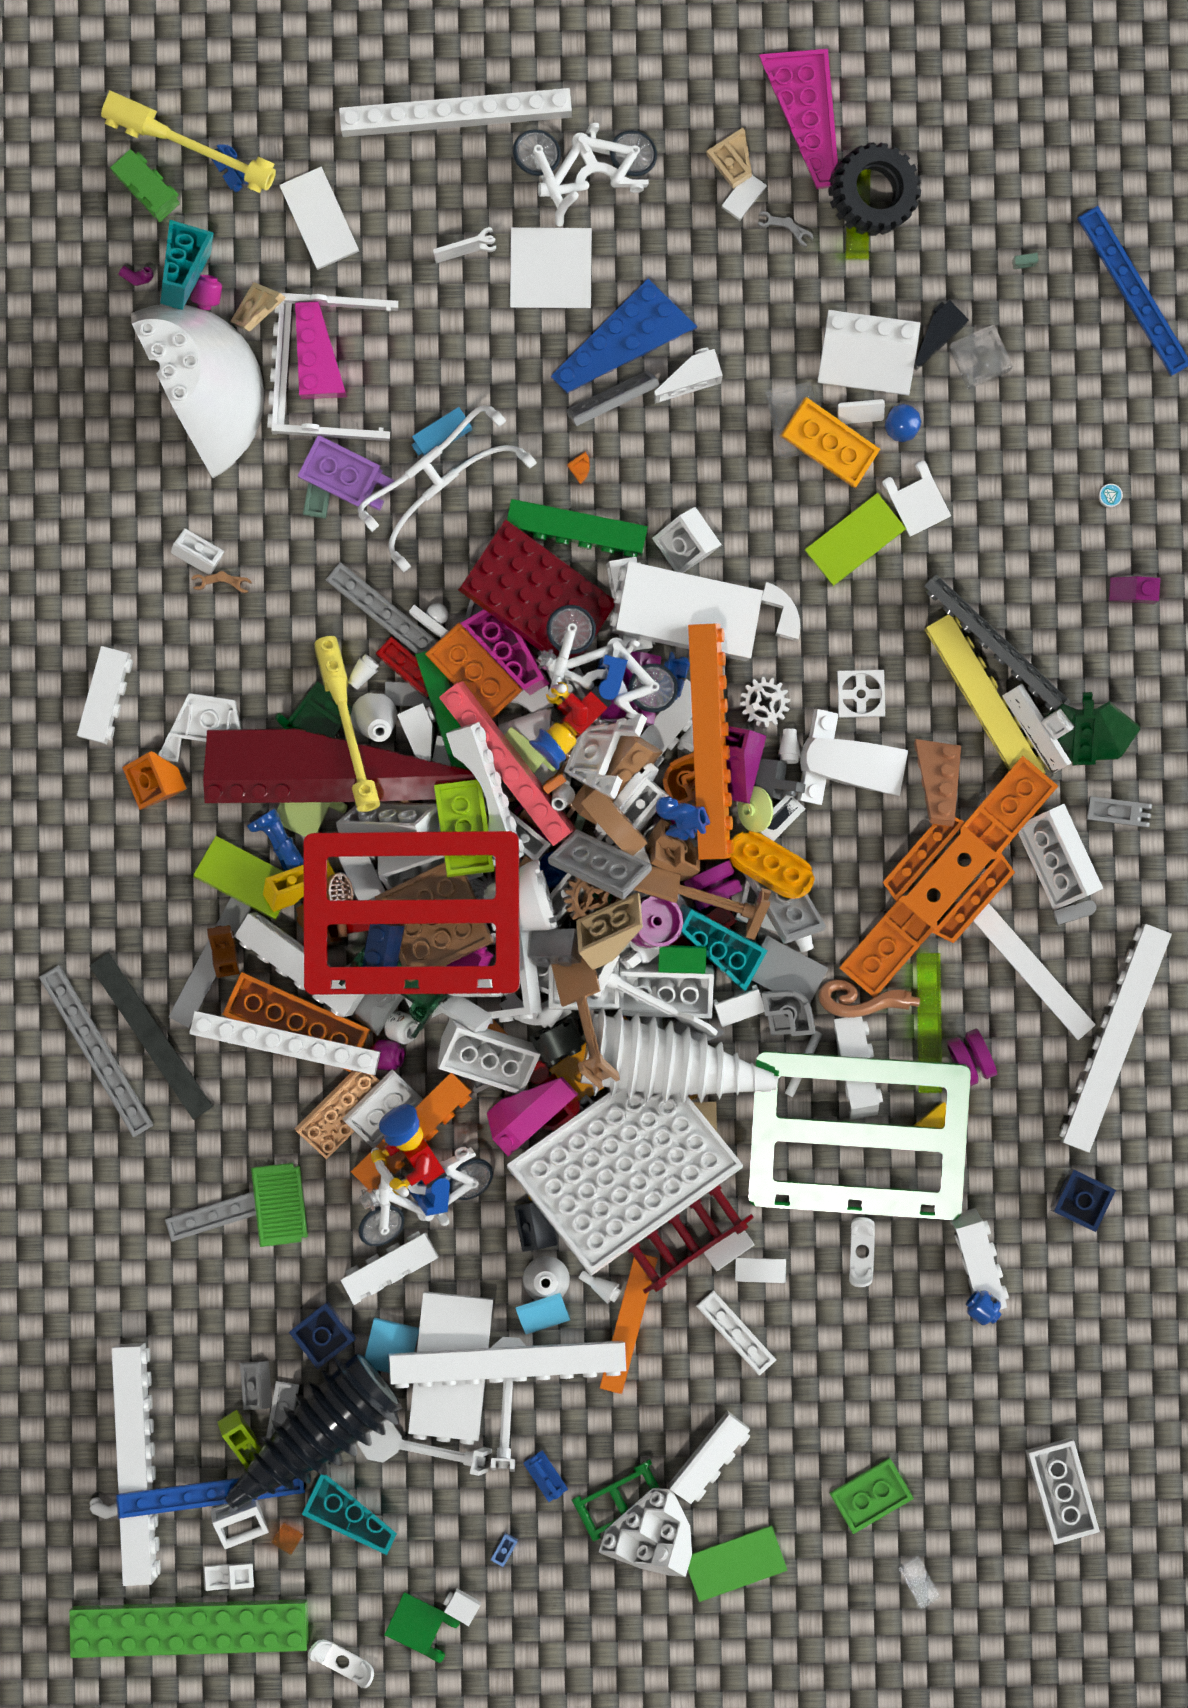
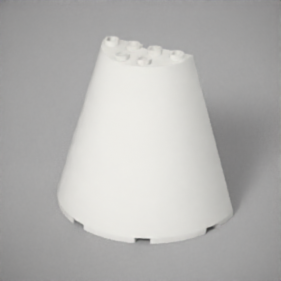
(206, 377)

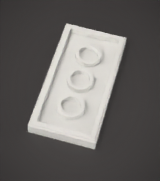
(319, 218)

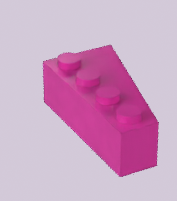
(508, 650)

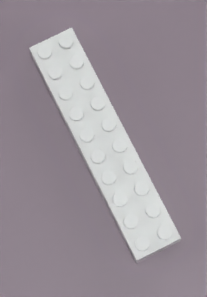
(134, 1459)

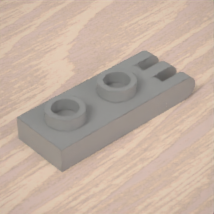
(1118, 811)

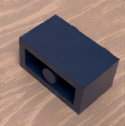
(383, 945)

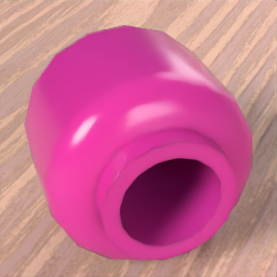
(207, 292)

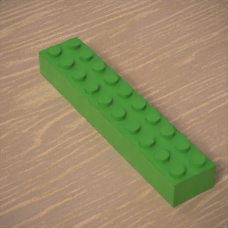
(189, 1628)

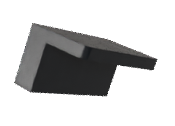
(533, 1228)

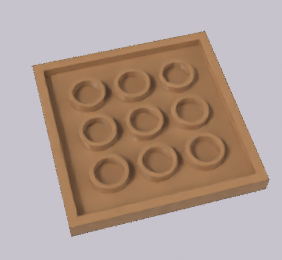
(437, 943)

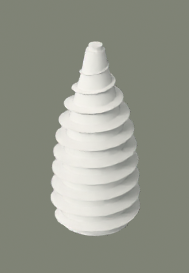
(669, 1062)

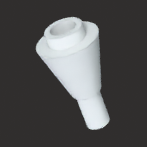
(549, 1017)
(605, 1289)

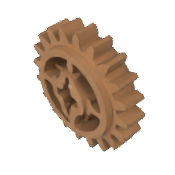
(588, 900)

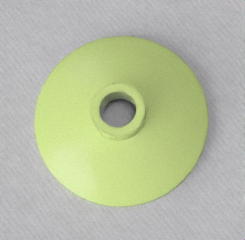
(757, 814)

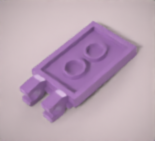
(342, 473)

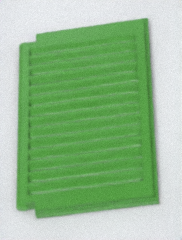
(279, 1204)

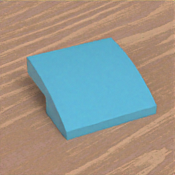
(542, 1313)
(389, 1338)

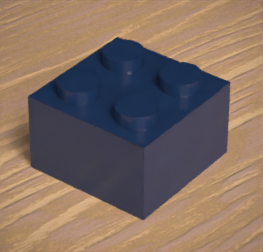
(1083, 1200)
(322, 1335)

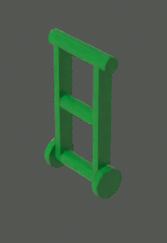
(640, 1469)

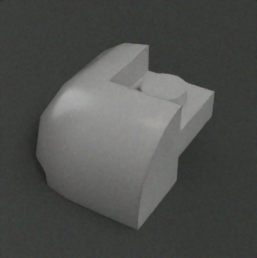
(788, 1013)

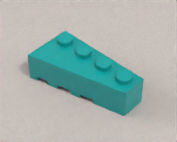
(725, 948)
(343, 1513)

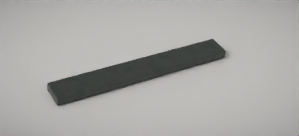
(151, 1036)

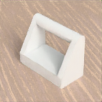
(225, 1515)

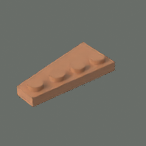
(940, 774)

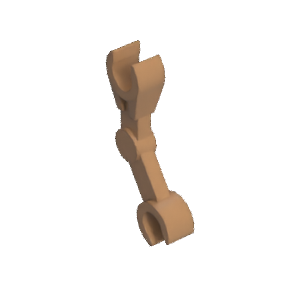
(221, 577)

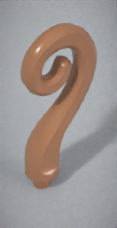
(890, 999)

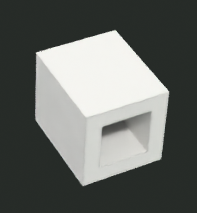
(461, 1606)

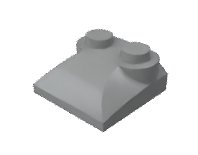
(376, 1009)

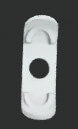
(862, 1268)
(358, 1669)

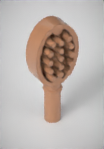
(338, 889)

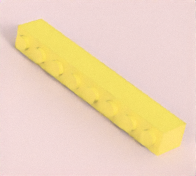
(981, 692)

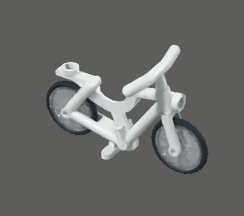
(540, 154)

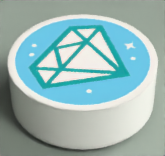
(1110, 495)

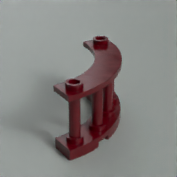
(738, 1227)

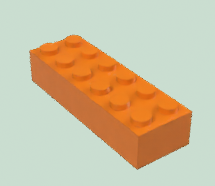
(275, 1008)
(432, 1111)

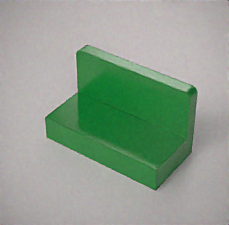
(682, 959)

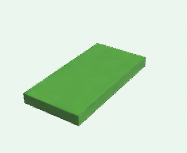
(736, 1563)

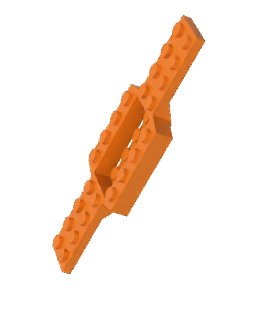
(913, 915)

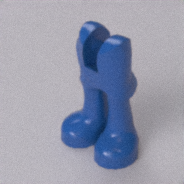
(283, 846)

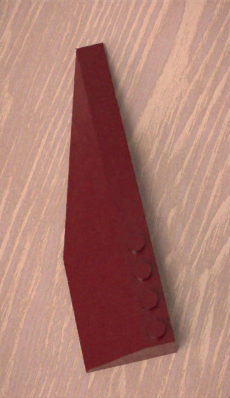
(311, 768)

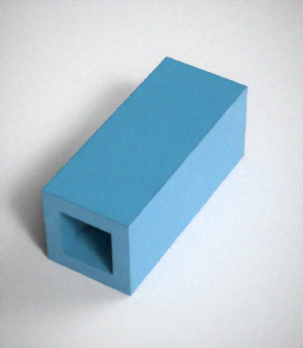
(439, 431)

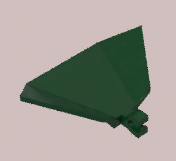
(1097, 732)

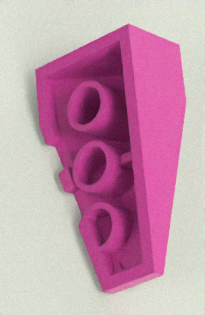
(523, 1114)

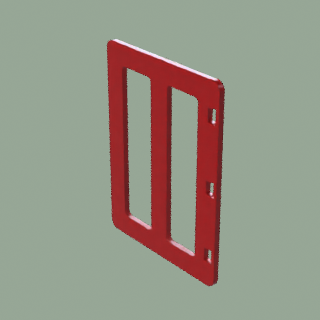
(501, 911)

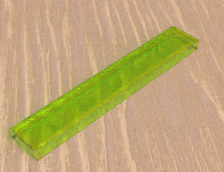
(929, 1012)

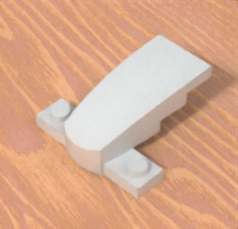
(847, 762)

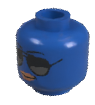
(983, 1307)

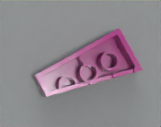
(317, 363)

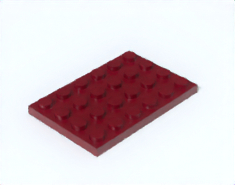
(527, 583)

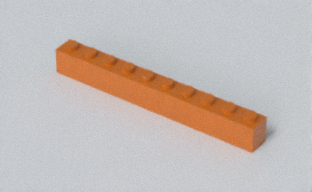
(710, 739)

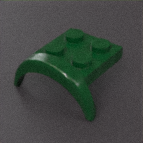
(315, 713)

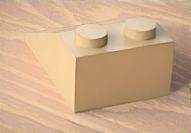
(608, 931)

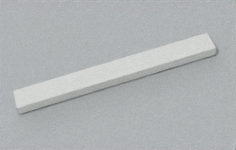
(1032, 971)

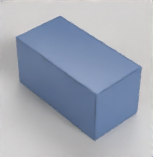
(504, 1549)

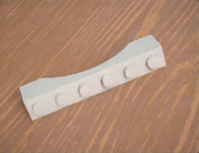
(470, 747)

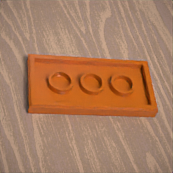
(467, 661)

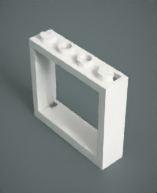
(529, 985)

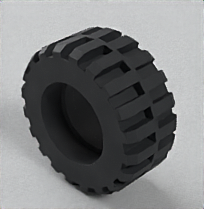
(894, 168)

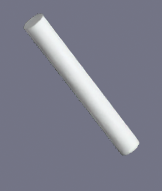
(810, 1049)

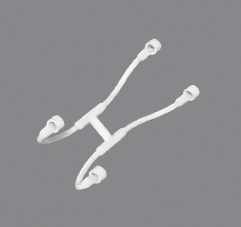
(439, 483)

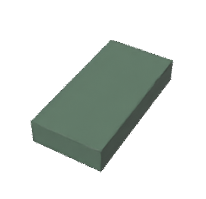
(316, 502)

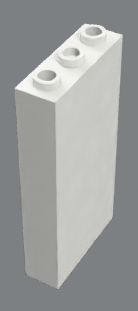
(663, 602)
(450, 1324)

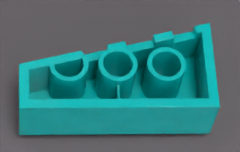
(185, 259)

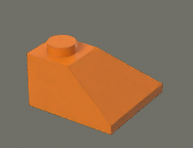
(153, 779)

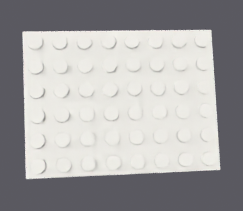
(622, 1171)

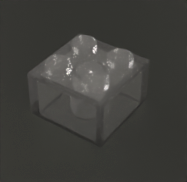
(980, 357)

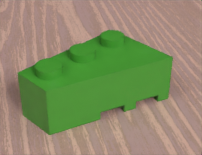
(146, 184)

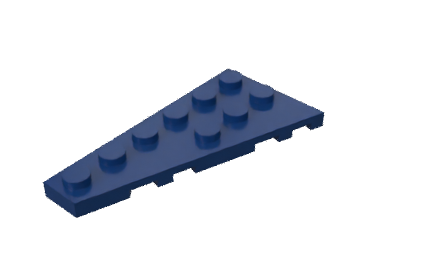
(633, 330)

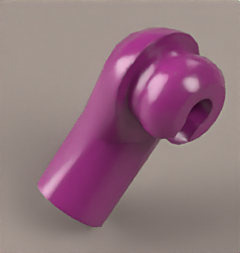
(136, 278)

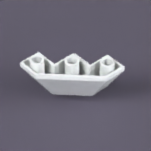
(651, 1535)

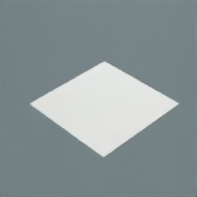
(550, 267)

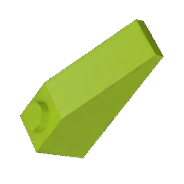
(239, 1437)

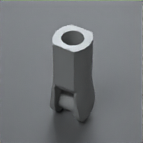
(1074, 912)

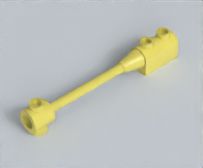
(140, 120)
(336, 682)

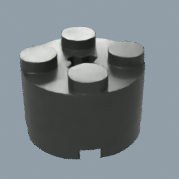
(557, 1041)

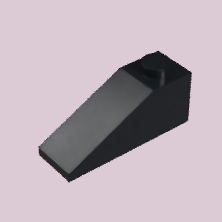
(943, 326)

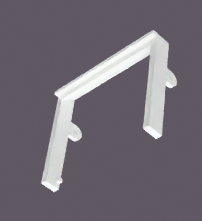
(279, 373)

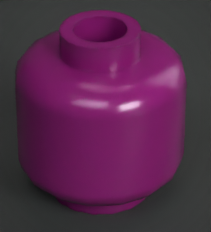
(391, 1054)

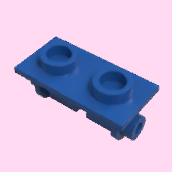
(233, 177)
(679, 668)
(545, 1476)

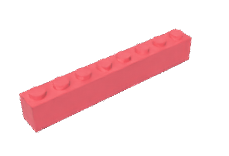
(510, 765)

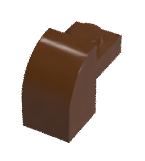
(223, 951)

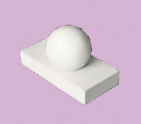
(433, 618)

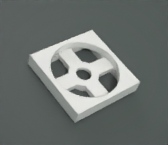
(860, 675)

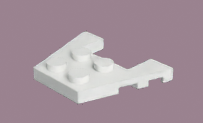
(195, 718)
(595, 750)

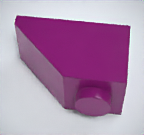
(1134, 589)

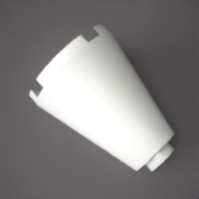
(374, 716)
(531, 723)
(547, 1268)

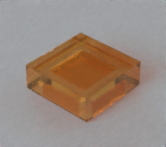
(287, 1538)

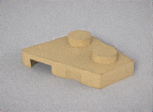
(732, 158)
(256, 306)

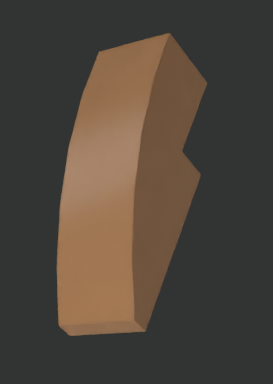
(613, 822)

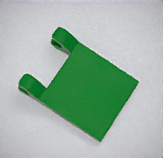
(417, 1625)

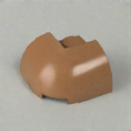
(671, 853)

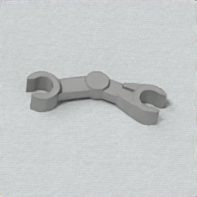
(787, 223)

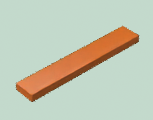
(629, 1320)

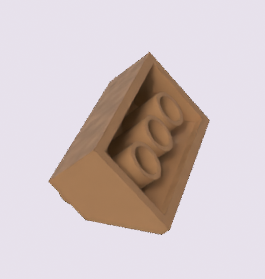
(628, 759)

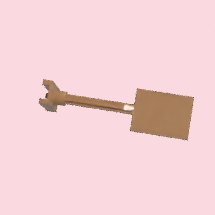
(667, 887)
(575, 985)

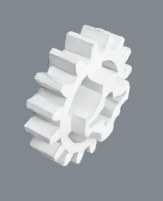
(774, 697)

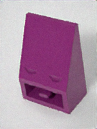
(744, 761)

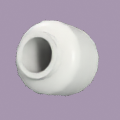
(400, 1027)

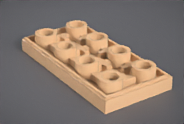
(324, 1125)

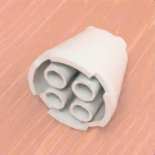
(534, 899)

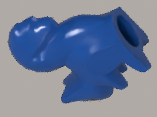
(686, 816)

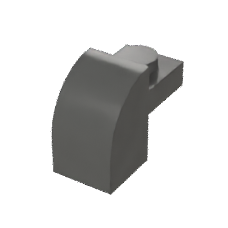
(772, 779)

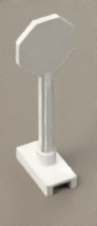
(608, 978)
(388, 1445)
(504, 1452)

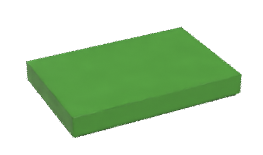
(871, 1495)

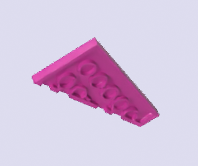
(805, 96)

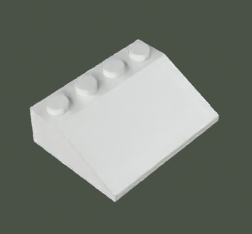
(868, 352)

